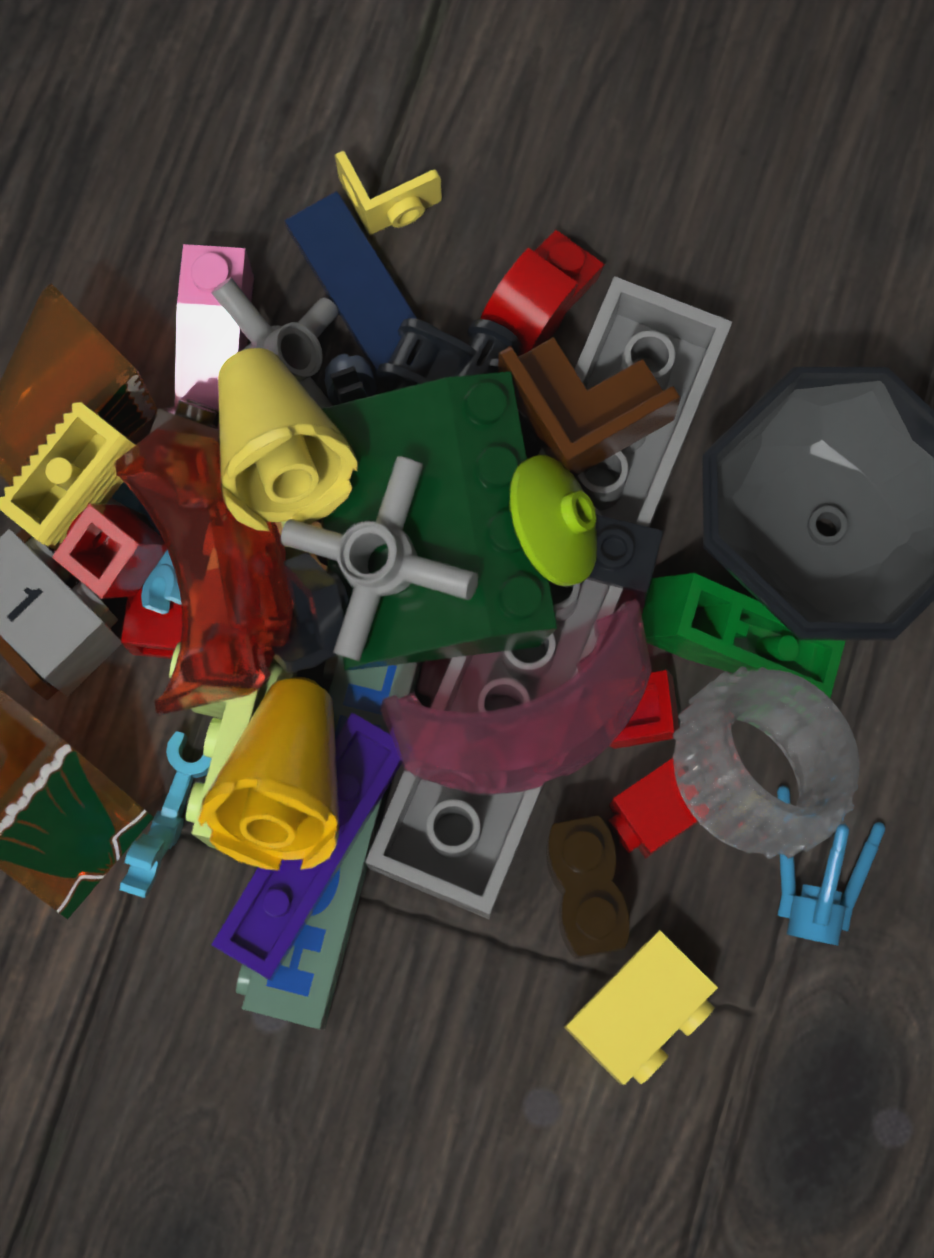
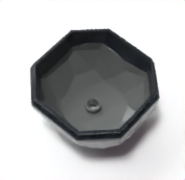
(838, 450)

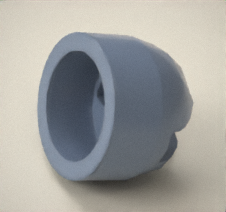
(363, 371)

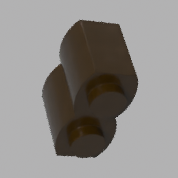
(582, 869)

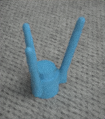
(821, 911)

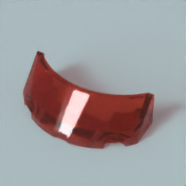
(225, 571)

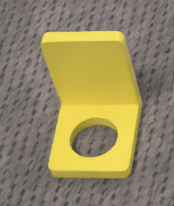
(395, 207)

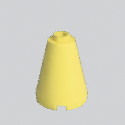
(277, 445)

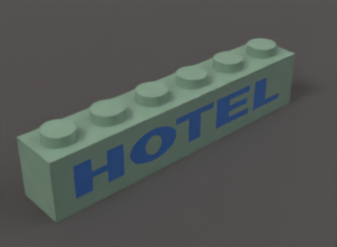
(310, 972)

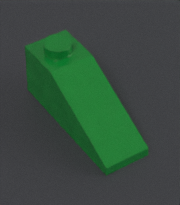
(731, 631)

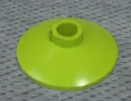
(554, 520)

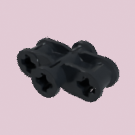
(445, 356)

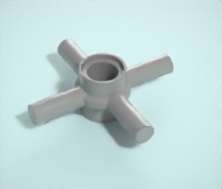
(293, 342)
(401, 569)

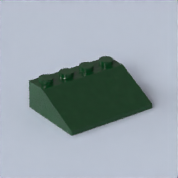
(459, 516)

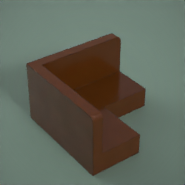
(584, 424)

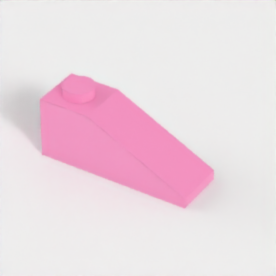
(203, 328)

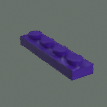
(282, 900)

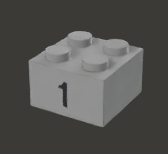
(51, 626)

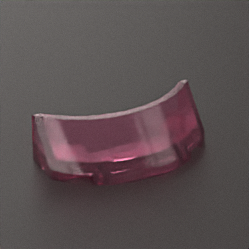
(535, 740)

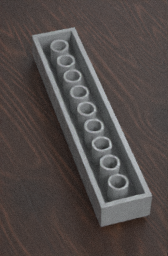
(466, 842)

